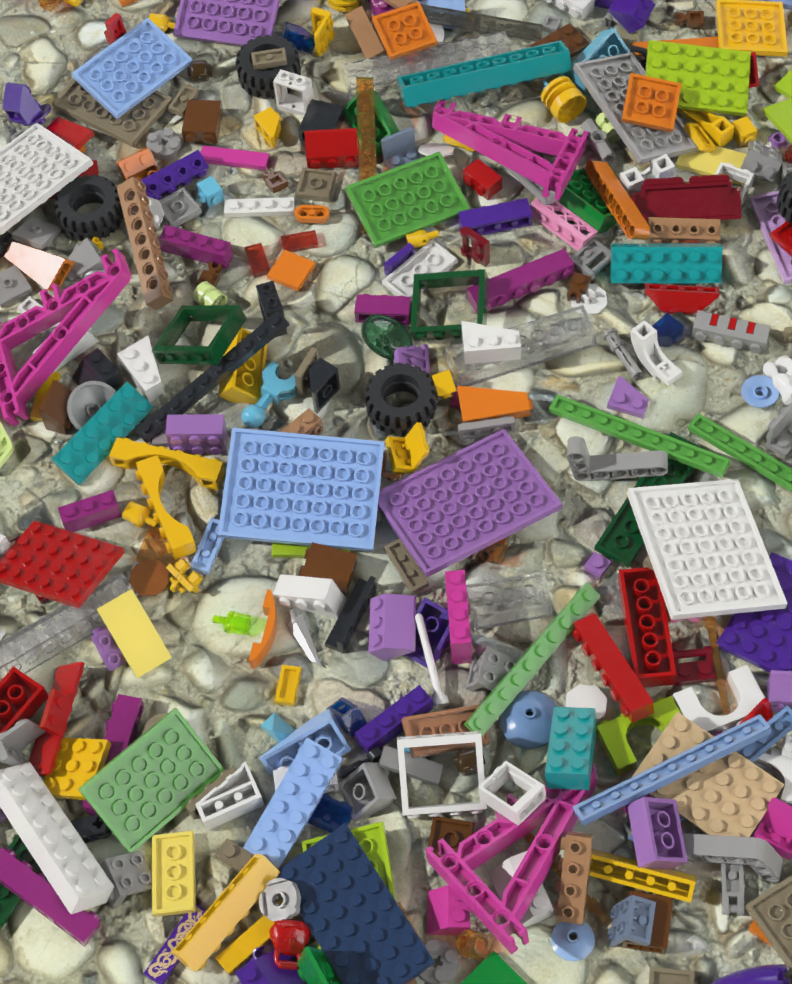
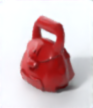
(289, 939)

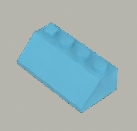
(606, 44)

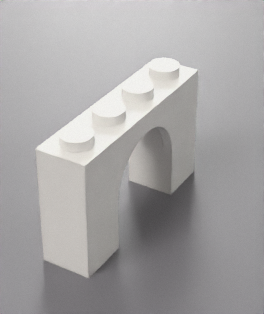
(747, 695)

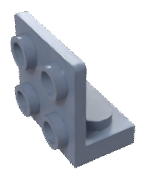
(399, 148)
(632, 921)

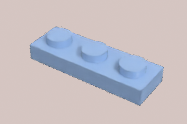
(207, 549)

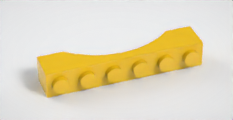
(715, 126)
(205, 471)
(178, 536)

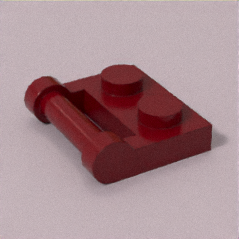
(479, 247)
(696, 671)

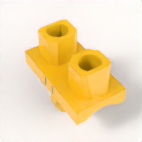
(189, 582)

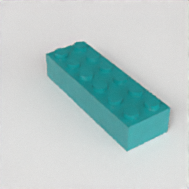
(666, 263)

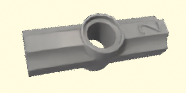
(598, 141)

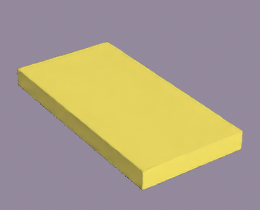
(708, 162)
(134, 633)
(173, 874)

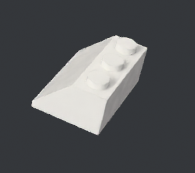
(540, 907)

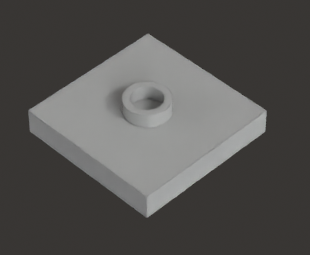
(179, 208)
(36, 233)
(12, 286)

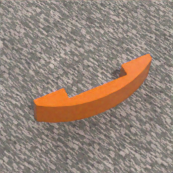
(260, 650)

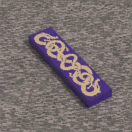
(165, 961)

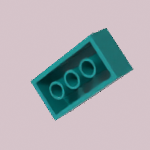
(571, 748)

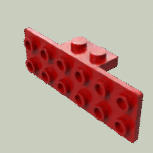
(56, 717)

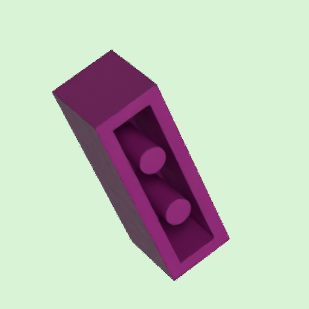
(393, 306)
(90, 511)

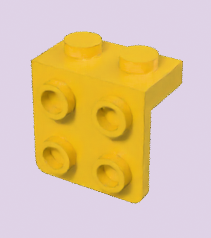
(322, 29)
(407, 452)

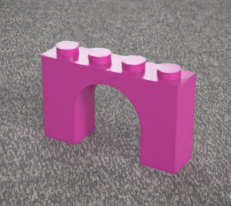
(458, 617)

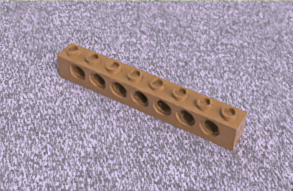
(145, 243)

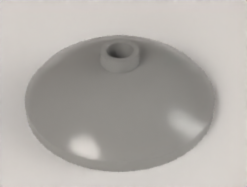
(87, 396)

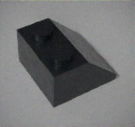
(97, 368)
(323, 382)

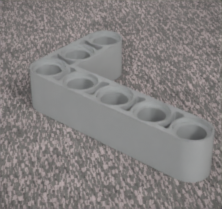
(613, 465)
(735, 850)

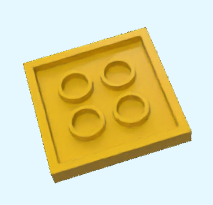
(75, 765)

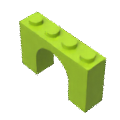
(613, 734)

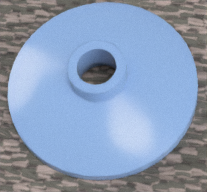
(759, 385)
(572, 949)

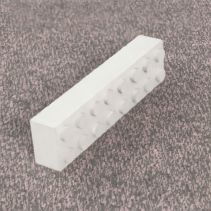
(52, 839)

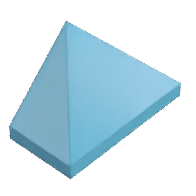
(277, 727)

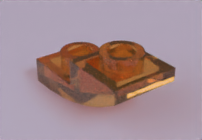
(500, 551)

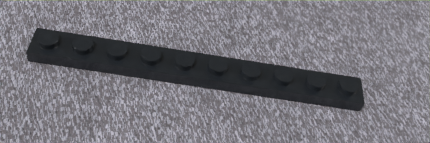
(213, 376)

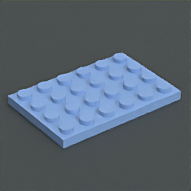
(132, 68)

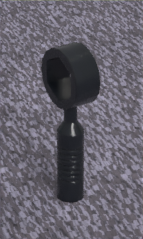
(372, 757)

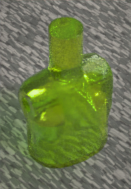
(234, 622)

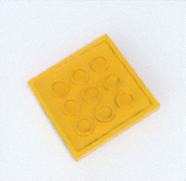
(752, 26)

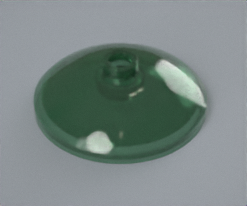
(384, 335)

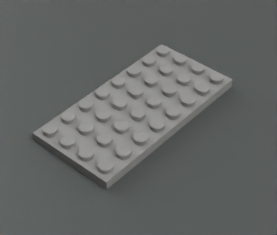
(607, 84)

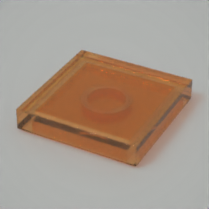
(154, 548)

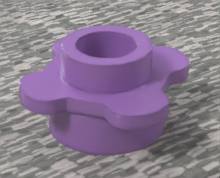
(778, 140)

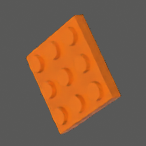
(404, 30)
(651, 102)

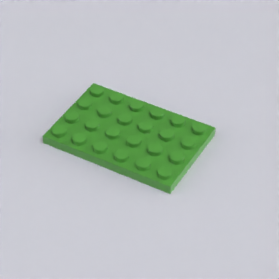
(406, 199)
(151, 780)

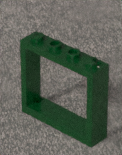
(447, 279)
(168, 353)

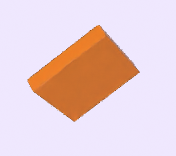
(291, 270)

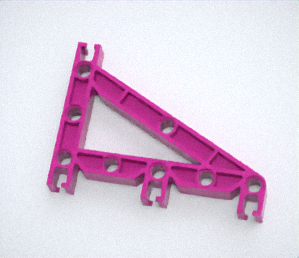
(508, 142)
(76, 311)
(457, 868)

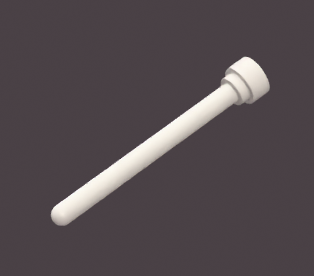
(439, 697)

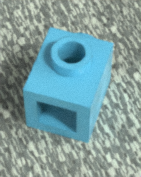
(210, 192)

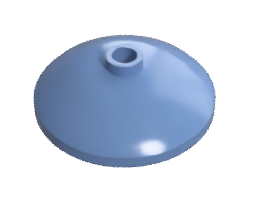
(526, 730)

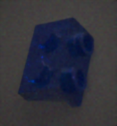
(331, 814)

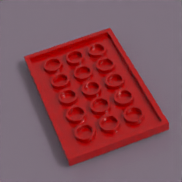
(57, 563)

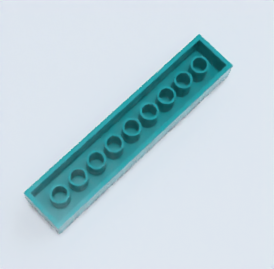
(484, 74)

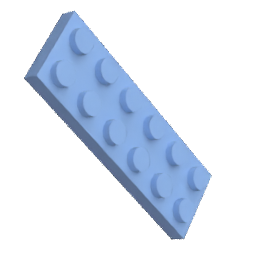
(293, 802)

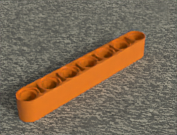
(617, 200)

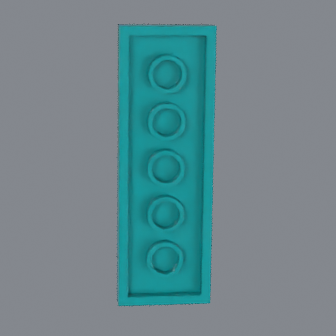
(98, 435)

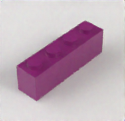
(195, 246)

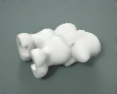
(782, 376)

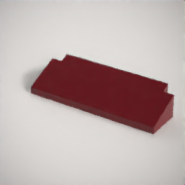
(698, 199)

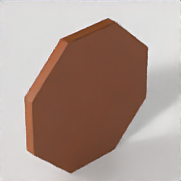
(149, 578)

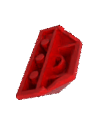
(681, 298)

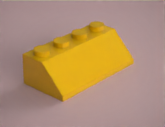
(246, 381)

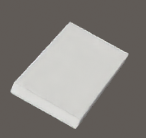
(428, 259)

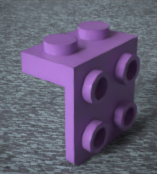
(107, 648)

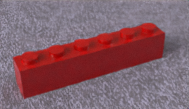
(613, 668)

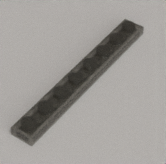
(482, 22)

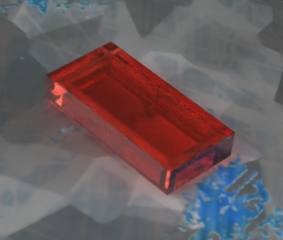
(299, 241)
(257, 260)

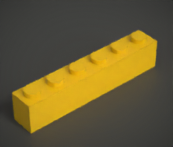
(626, 872)
(225, 913)

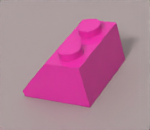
(446, 912)

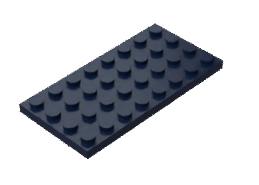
(355, 913)

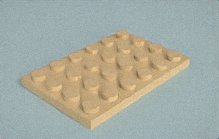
(720, 797)

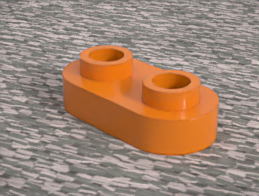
(312, 214)

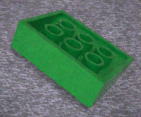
(586, 203)
(316, 967)

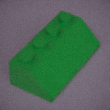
(383, 121)

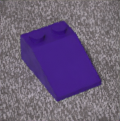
(437, 628)
(265, 971)

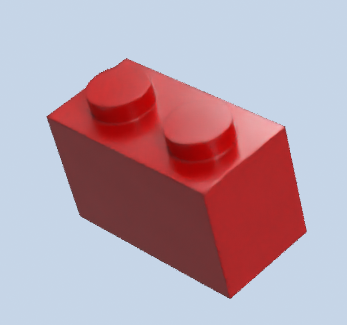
(482, 179)

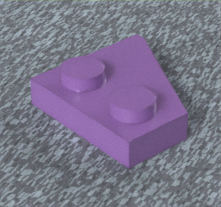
(413, 355)
(627, 399)

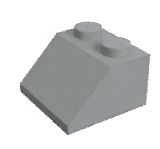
(367, 790)

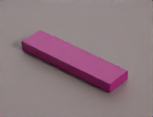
(235, 157)

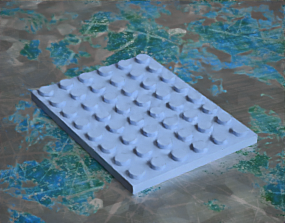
(301, 489)

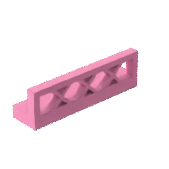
(559, 225)

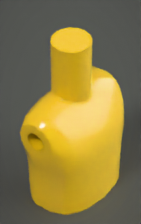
(162, 21)
(420, 237)
(138, 515)

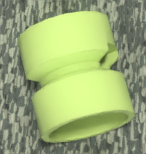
(605, 125)
(208, 295)

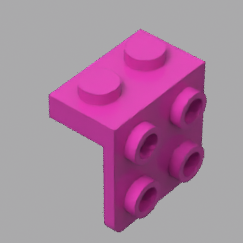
(777, 827)

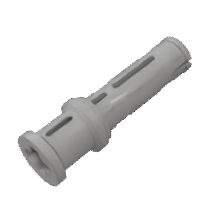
(619, 348)

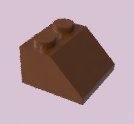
(54, 409)

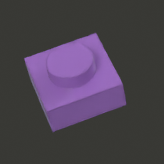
(597, 565)

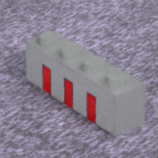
(730, 332)

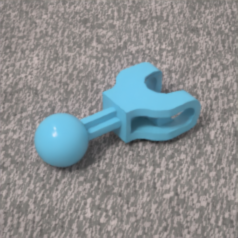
(272, 391)

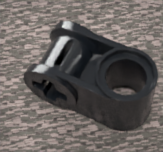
(90, 828)

